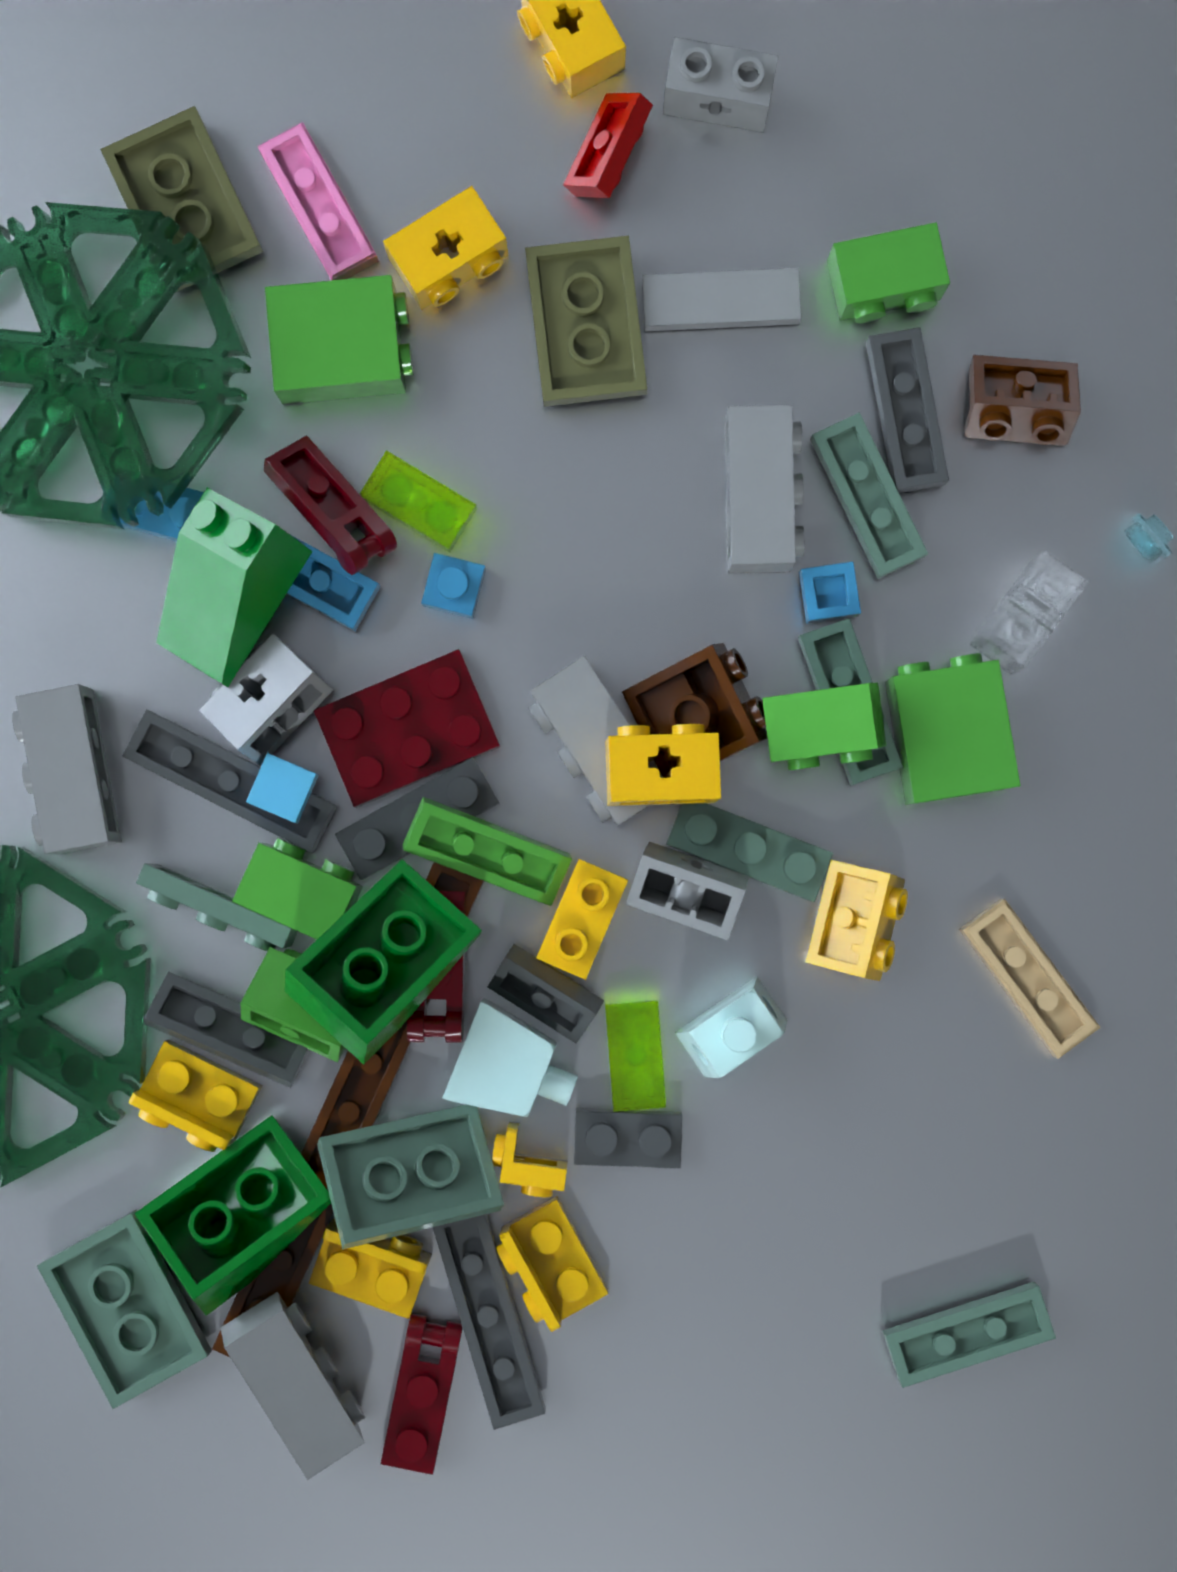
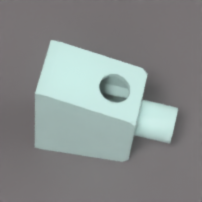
(733, 1030)
(506, 1065)

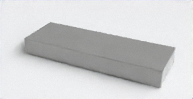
(721, 299)

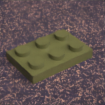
(181, 174)
(586, 321)

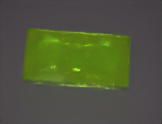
(418, 501)
(635, 1055)

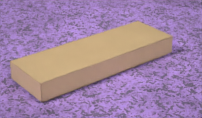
(1029, 978)

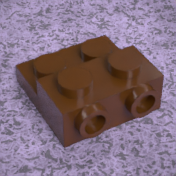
(701, 691)

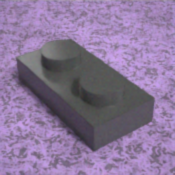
(545, 993)
(628, 1138)

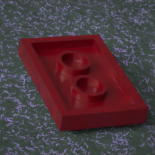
(406, 728)

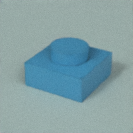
(453, 585)
(829, 592)

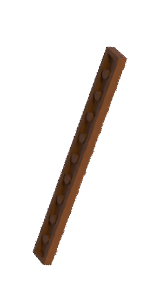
(350, 1105)

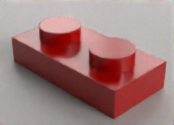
(608, 145)

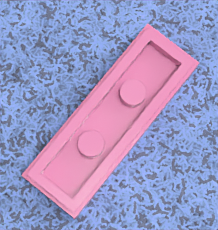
(318, 203)

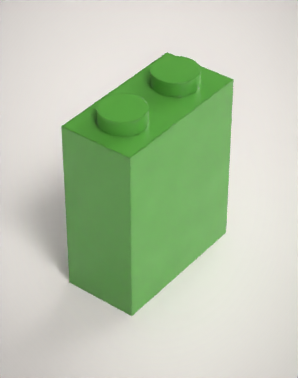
(338, 339)
(952, 729)

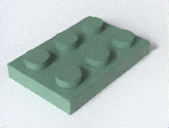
(409, 1175)
(124, 1309)

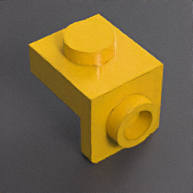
(534, 1174)

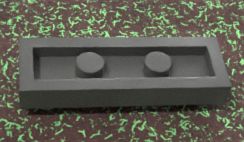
(907, 410)
(380, 836)
(216, 1026)

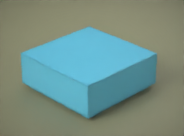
(282, 788)

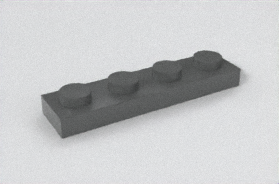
(219, 777)
(490, 1321)

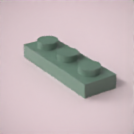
(868, 495)
(837, 661)
(750, 849)
(214, 907)
(969, 1334)

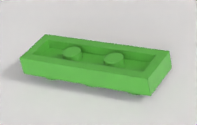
(486, 851)

